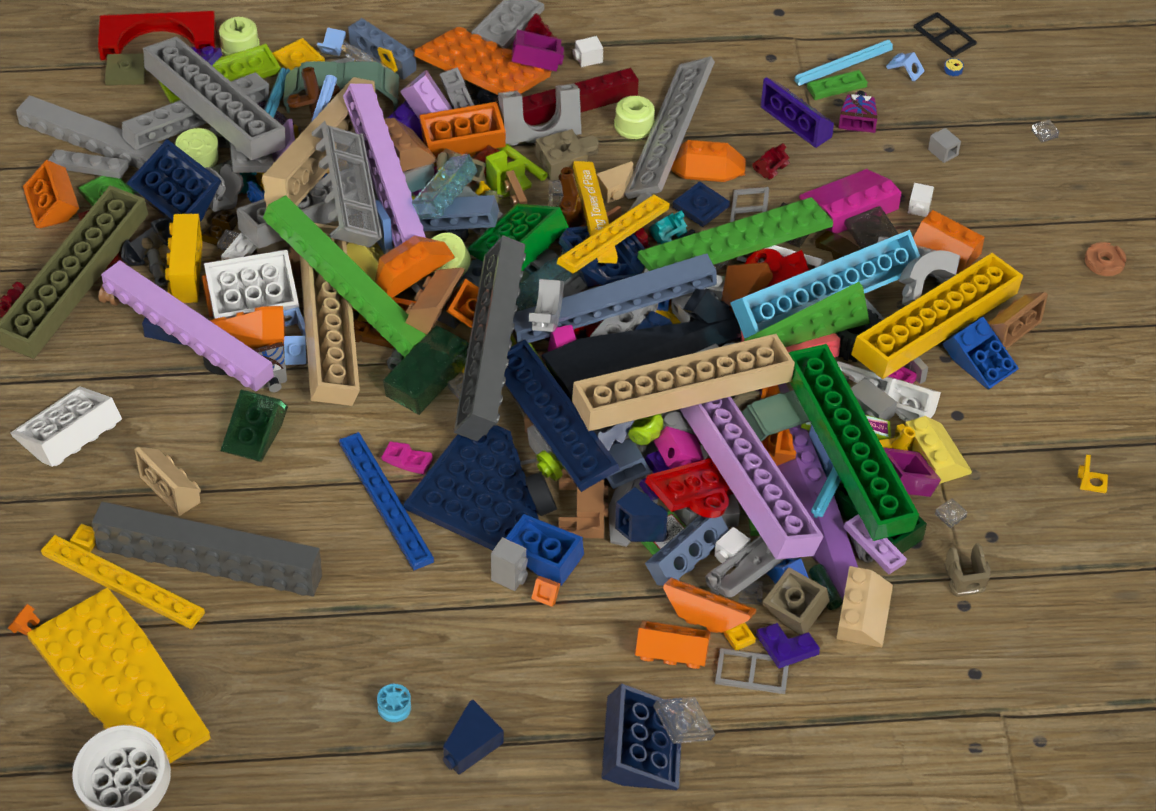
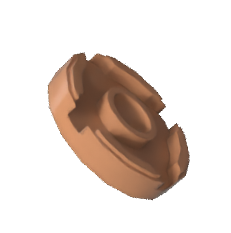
(1105, 267)

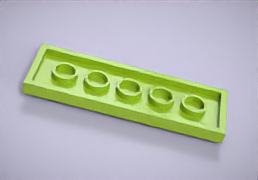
(239, 65)

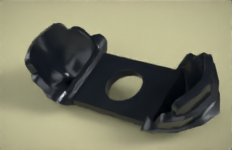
(134, 252)

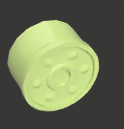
(238, 35)
(634, 117)
(200, 145)
(458, 248)

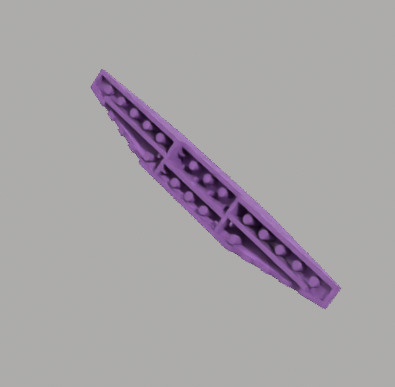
(807, 479)

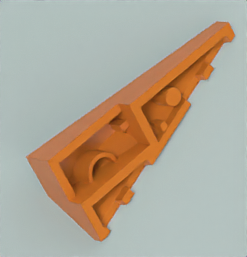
(781, 443)

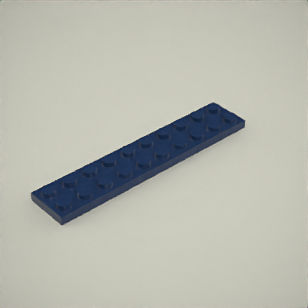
(556, 418)

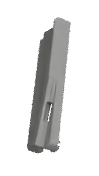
(750, 565)

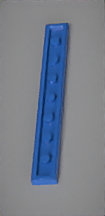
(386, 501)

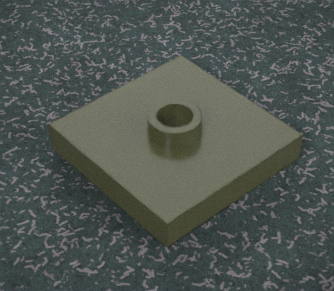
(125, 69)

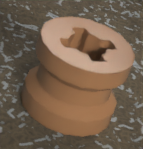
(105, 297)

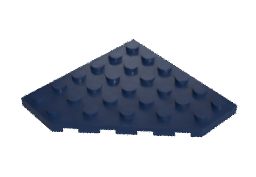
(475, 489)

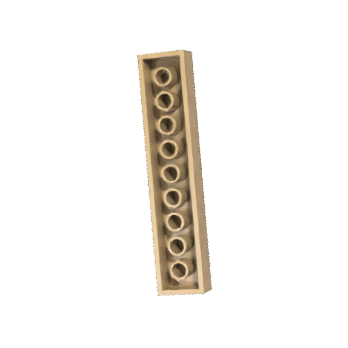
(298, 167)
(329, 336)
(682, 382)

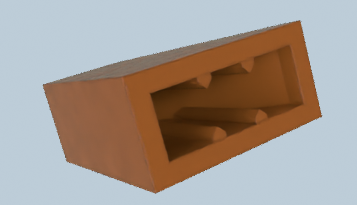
(745, 280)

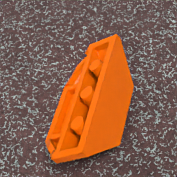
(708, 161)
(410, 263)
(706, 608)

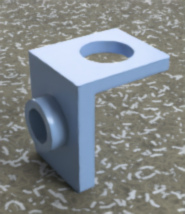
(332, 42)
(907, 60)
(295, 319)
(295, 350)

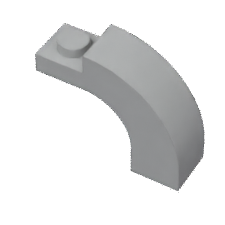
(938, 263)
(548, 305)

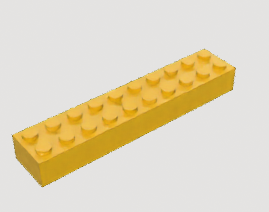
(936, 315)

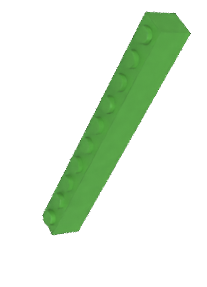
(343, 274)

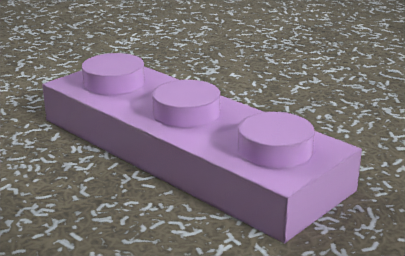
(880, 550)

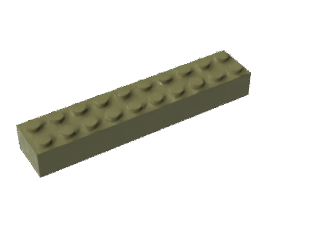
(71, 271)

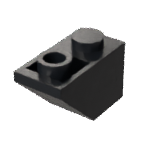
(706, 307)

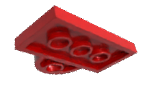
(781, 267)
(692, 486)

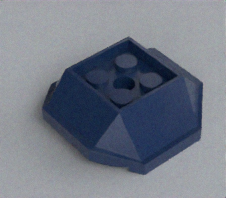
(600, 274)

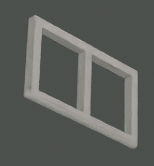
(765, 190)
(749, 685)

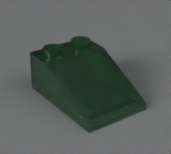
(253, 425)

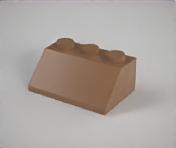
(408, 146)
(433, 298)
(1019, 318)

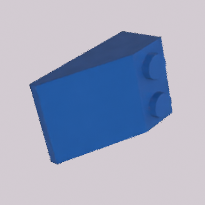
(549, 549)

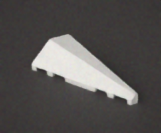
(911, 399)

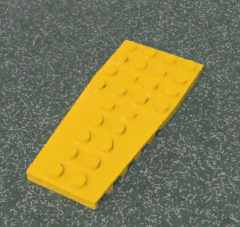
(118, 673)

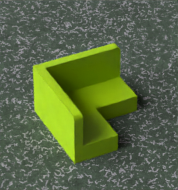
(496, 171)

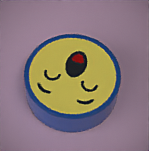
(953, 67)

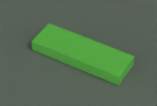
(837, 84)

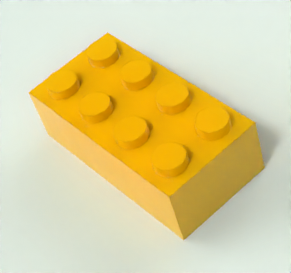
(184, 257)

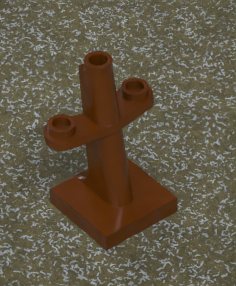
(312, 92)
(571, 203)

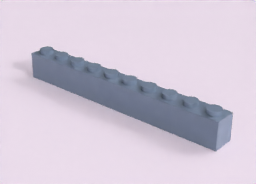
(624, 296)

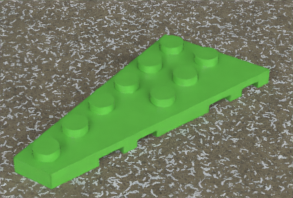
(831, 315)

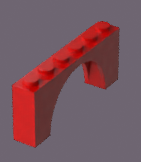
(119, 30)

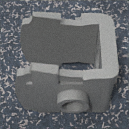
(228, 189)

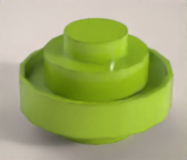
(549, 465)

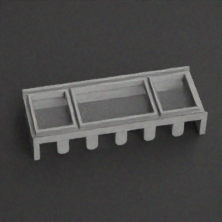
(350, 184)

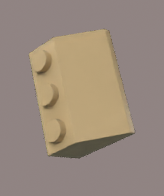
(167, 480)
(864, 608)

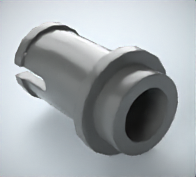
(395, 359)

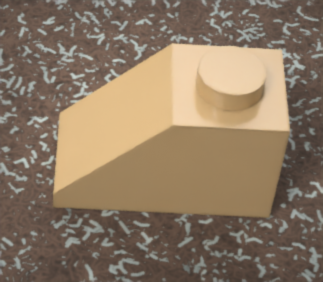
(615, 181)

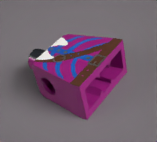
(859, 113)

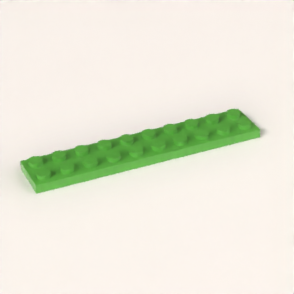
(741, 235)

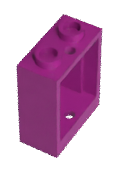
(537, 50)
(918, 475)

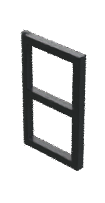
(936, 40)

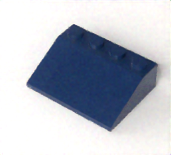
(174, 183)
(637, 743)

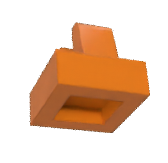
(545, 591)
(20, 622)

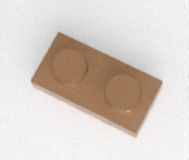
(513, 186)

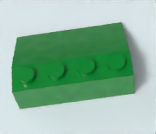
(529, 224)

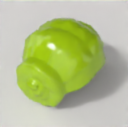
(646, 429)

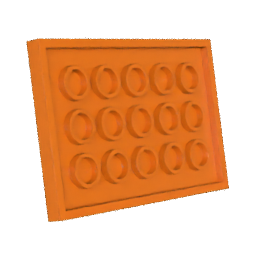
(480, 62)

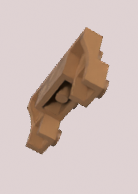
(590, 509)

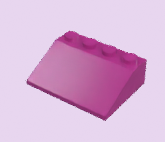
(854, 196)

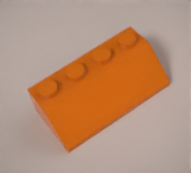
(463, 129)

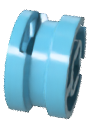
(394, 704)

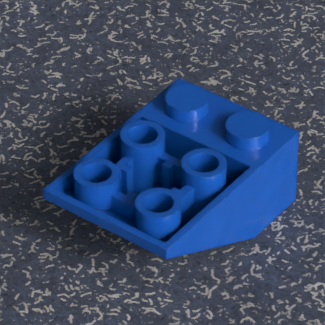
(981, 354)

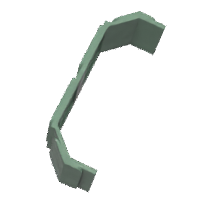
(385, 79)
(775, 414)

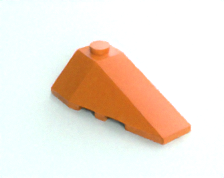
(256, 328)

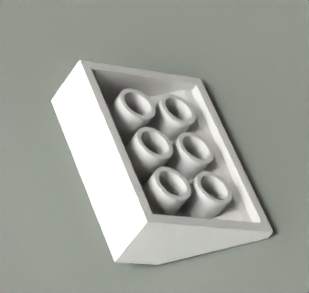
(251, 283)
(67, 425)

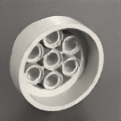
(97, 764)

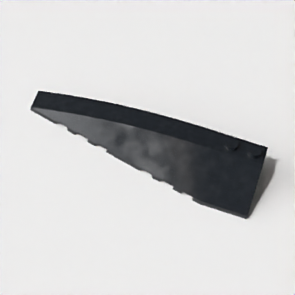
(634, 348)

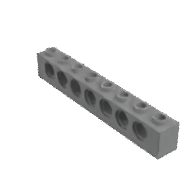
(180, 117)

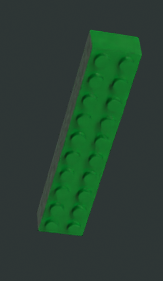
(851, 444)

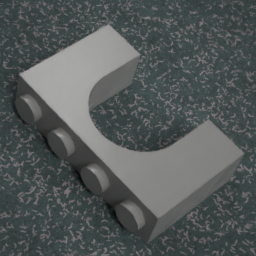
(565, 118)

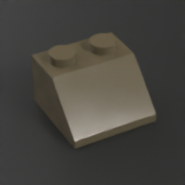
(797, 601)

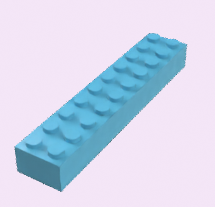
(869, 266)

